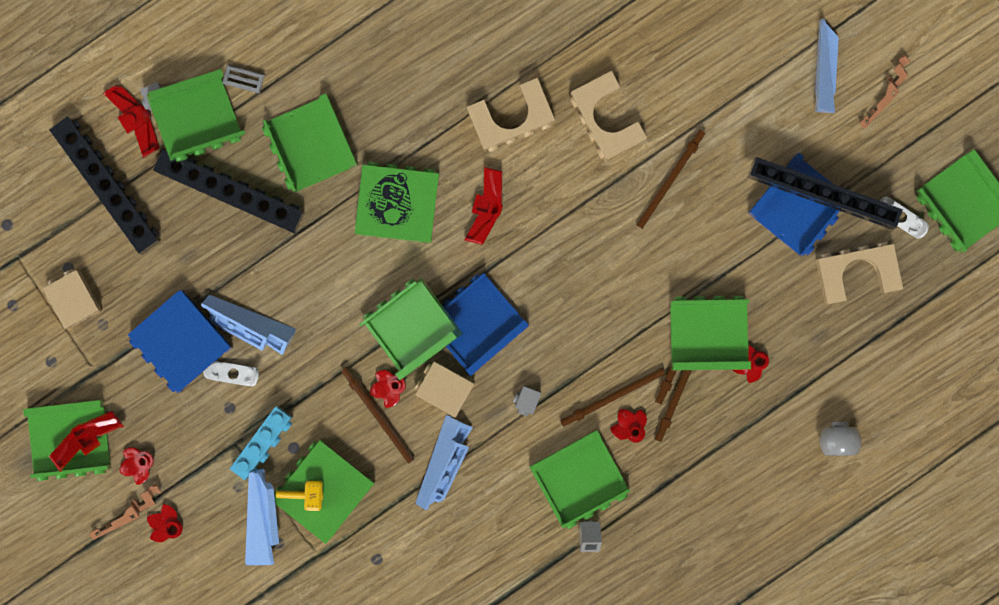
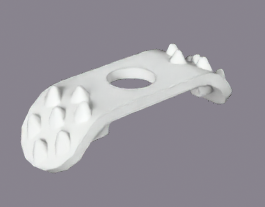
(913, 225)
(219, 372)

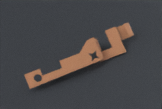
(890, 88)
(134, 509)

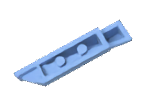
(826, 69)
(248, 325)
(444, 462)
(261, 520)

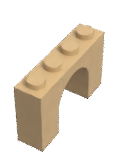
(538, 117)
(608, 143)
(882, 258)

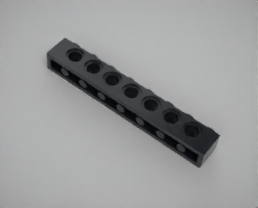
(61, 133)
(824, 193)
(289, 223)

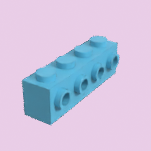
(262, 441)

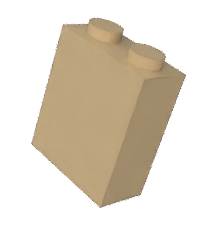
(71, 298)
(443, 389)

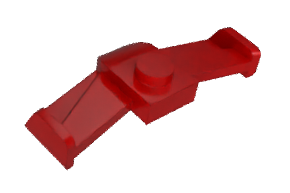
(134, 119)
(486, 207)
(84, 438)

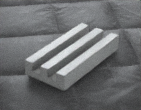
(259, 83)

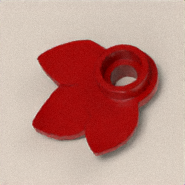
(755, 372)
(385, 389)
(628, 423)
(134, 466)
(162, 522)

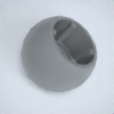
(840, 440)

